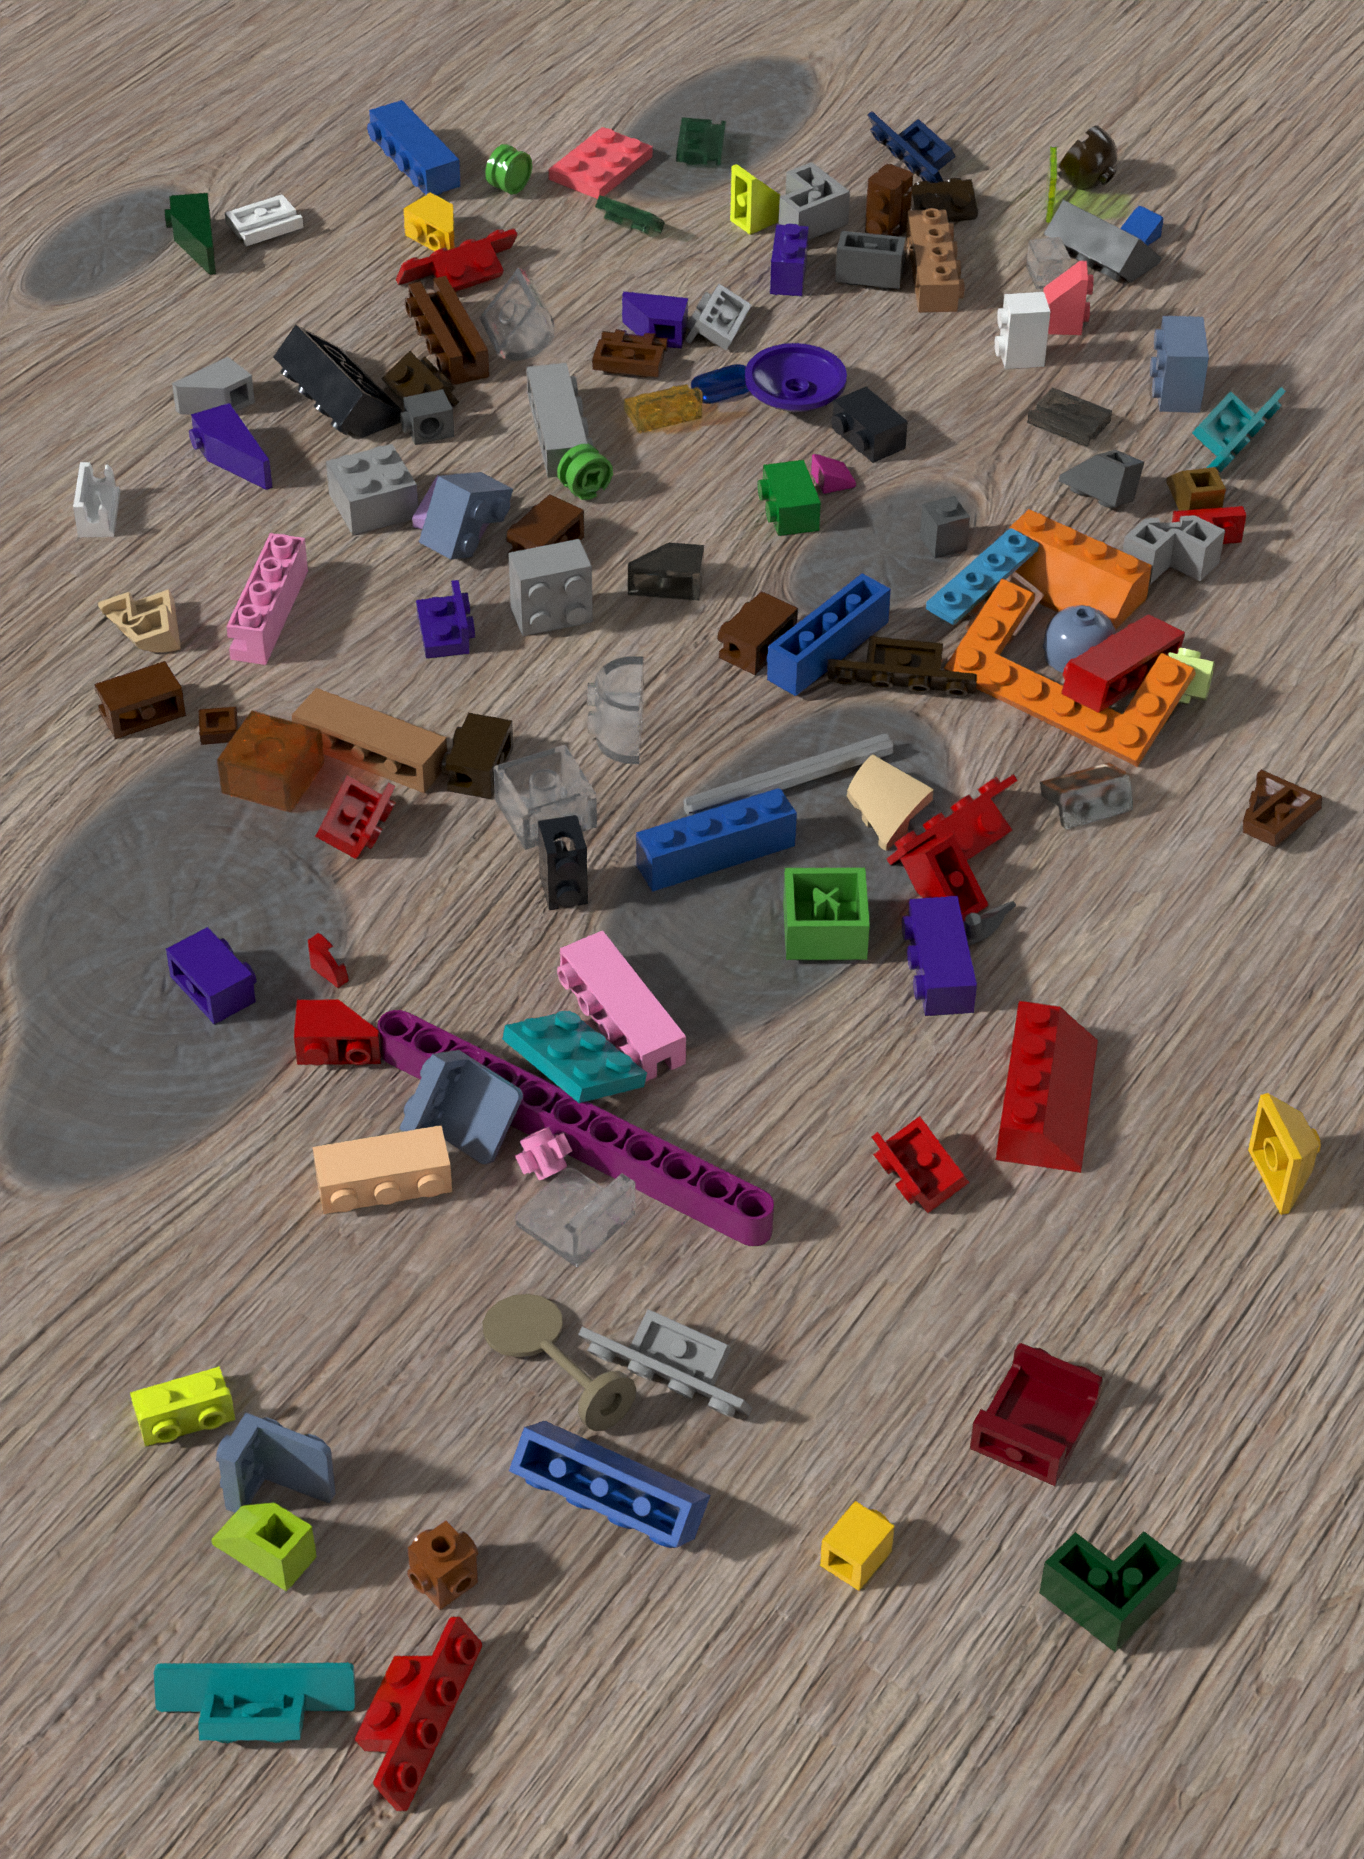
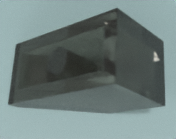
(668, 572)

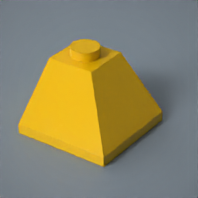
(1283, 1150)

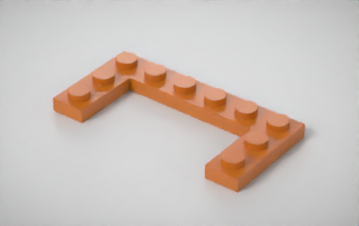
(1119, 734)

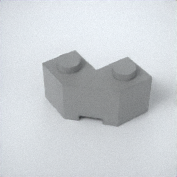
(1187, 545)

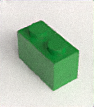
(790, 498)

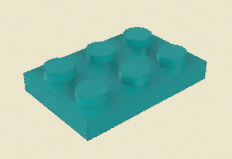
(574, 1056)

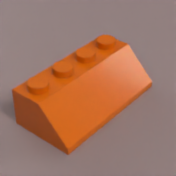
(1081, 570)

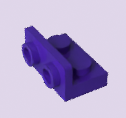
(445, 625)

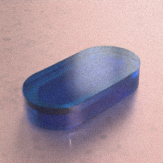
(721, 383)

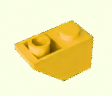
(430, 222)

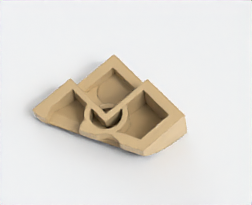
(146, 622)
(887, 799)

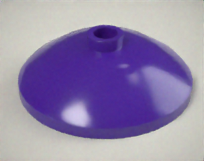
(795, 377)

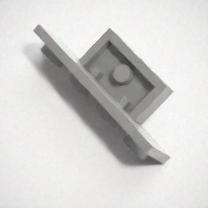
(674, 1353)

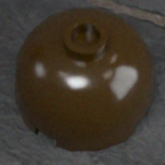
(1090, 161)

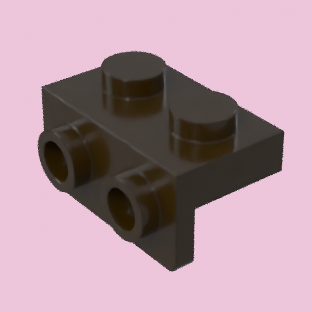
(952, 195)
(417, 377)

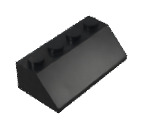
(336, 384)

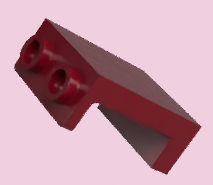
(1037, 1414)

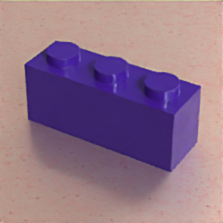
(940, 956)

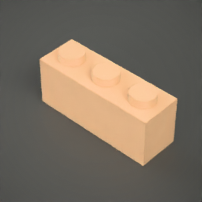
(382, 1169)

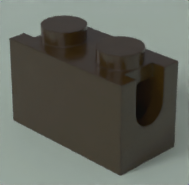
(476, 749)

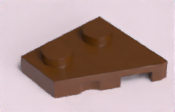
(1278, 808)

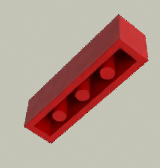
(1119, 663)

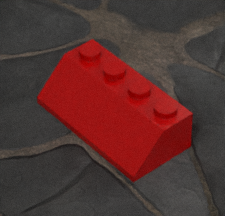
(1047, 1090)

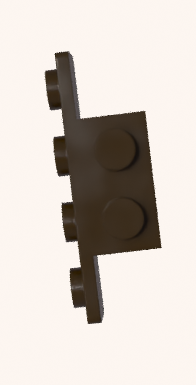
(903, 664)

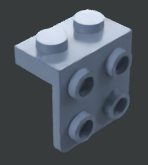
(466, 1101)
(269, 1451)

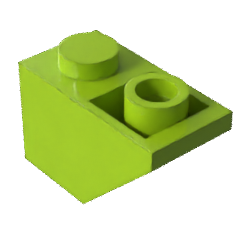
(268, 1542)

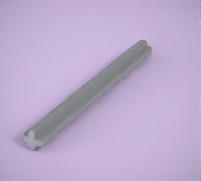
(791, 774)

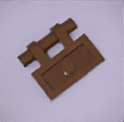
(630, 353)

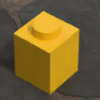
(857, 1545)

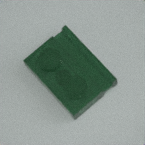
(700, 141)

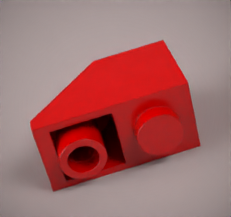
(333, 1035)

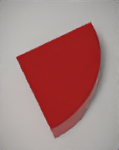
(323, 961)

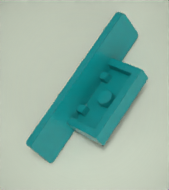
(1229, 424)
(253, 1698)

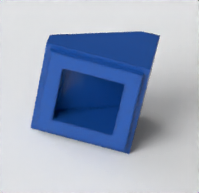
(1144, 225)

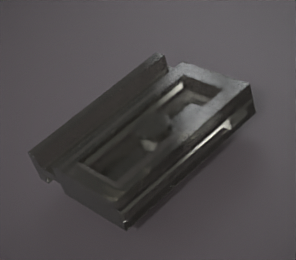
(1069, 416)

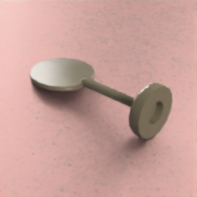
(532, 1324)

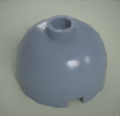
(1073, 633)

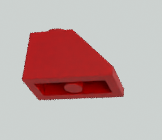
(942, 871)

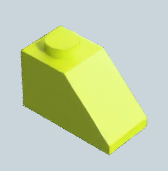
(752, 202)

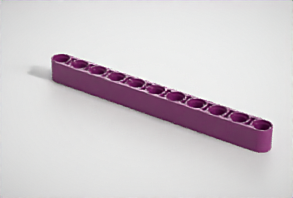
(599, 1137)

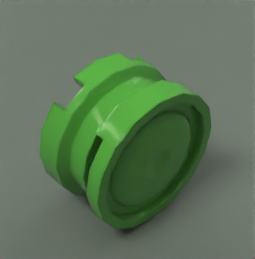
(508, 169)
(584, 471)

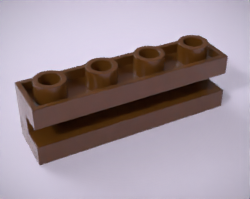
(448, 332)

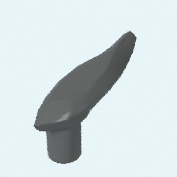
(982, 926)

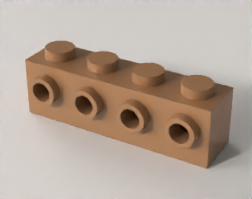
(934, 261)

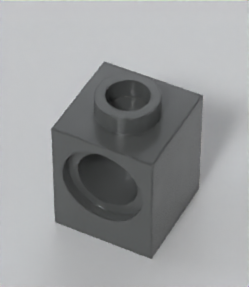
(427, 417)

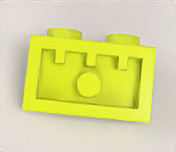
(182, 1406)

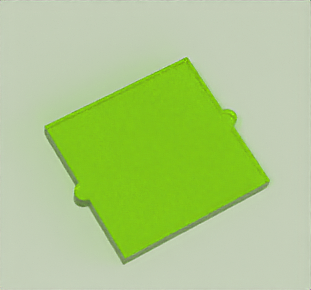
(1051, 183)

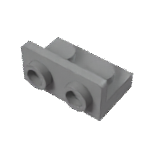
(719, 317)

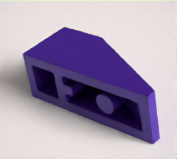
(230, 444)

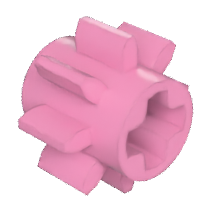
(543, 1153)

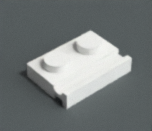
(264, 220)

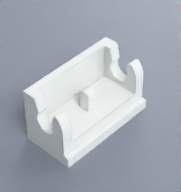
(95, 502)

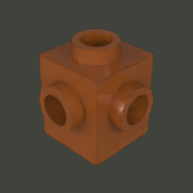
(443, 1564)

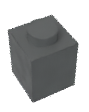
(944, 526)

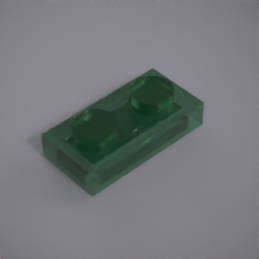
(640, 220)

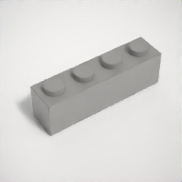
(556, 412)

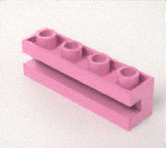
(267, 598)
(621, 1003)

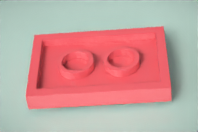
(600, 162)

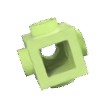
(1204, 670)

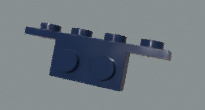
(917, 145)

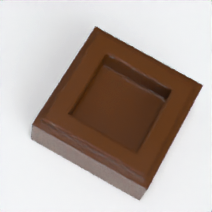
(217, 725)

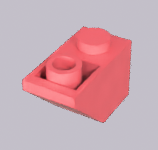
(1068, 300)

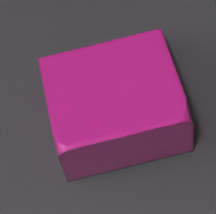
(831, 474)

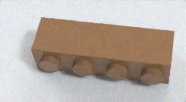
(374, 740)

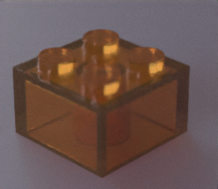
(271, 761)

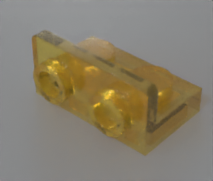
(664, 408)

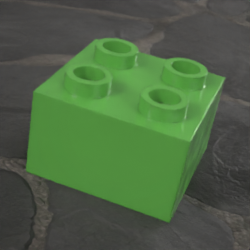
(826, 914)

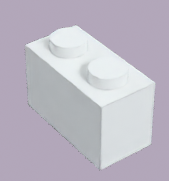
(1023, 330)

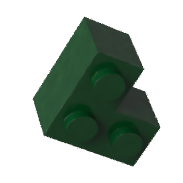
(1110, 1595)

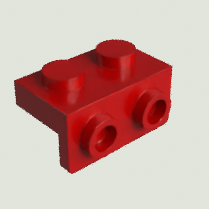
(354, 816)
(922, 1164)

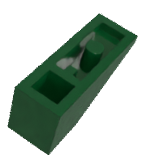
(192, 227)

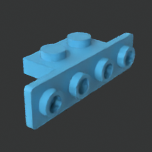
(981, 576)

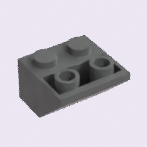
(870, 259)

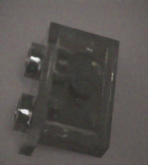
(1089, 794)

